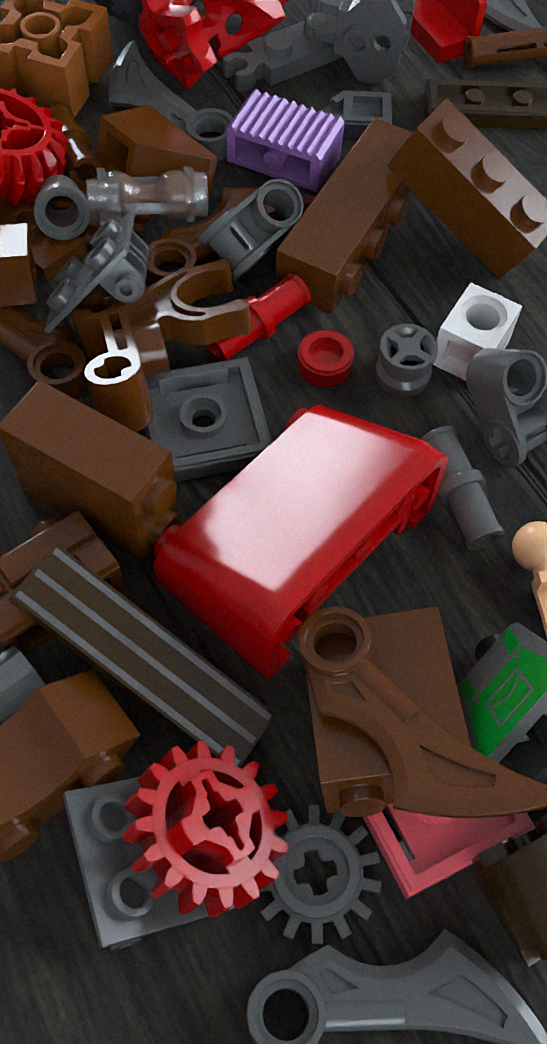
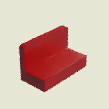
(445, 24)

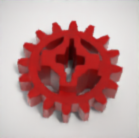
(205, 864)

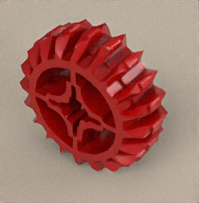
(29, 147)

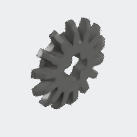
(341, 889)

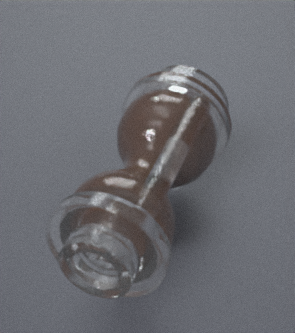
(172, 194)

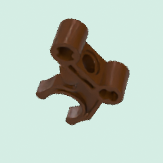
(128, 339)

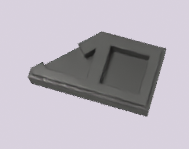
(359, 110)

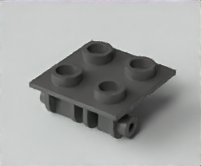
(115, 263)
(116, 895)

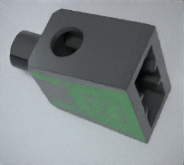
(507, 701)

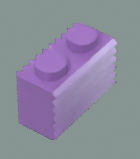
(285, 140)

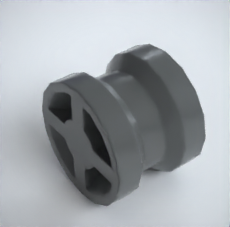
(401, 346)

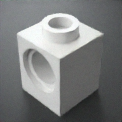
(474, 324)

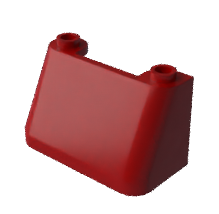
(295, 528)

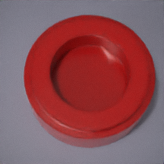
(325, 358)

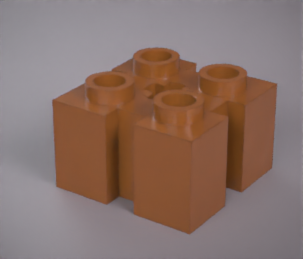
(53, 50)

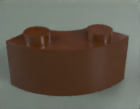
(57, 743)

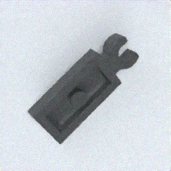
(277, 57)

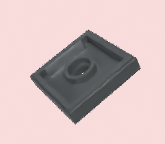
(232, 403)

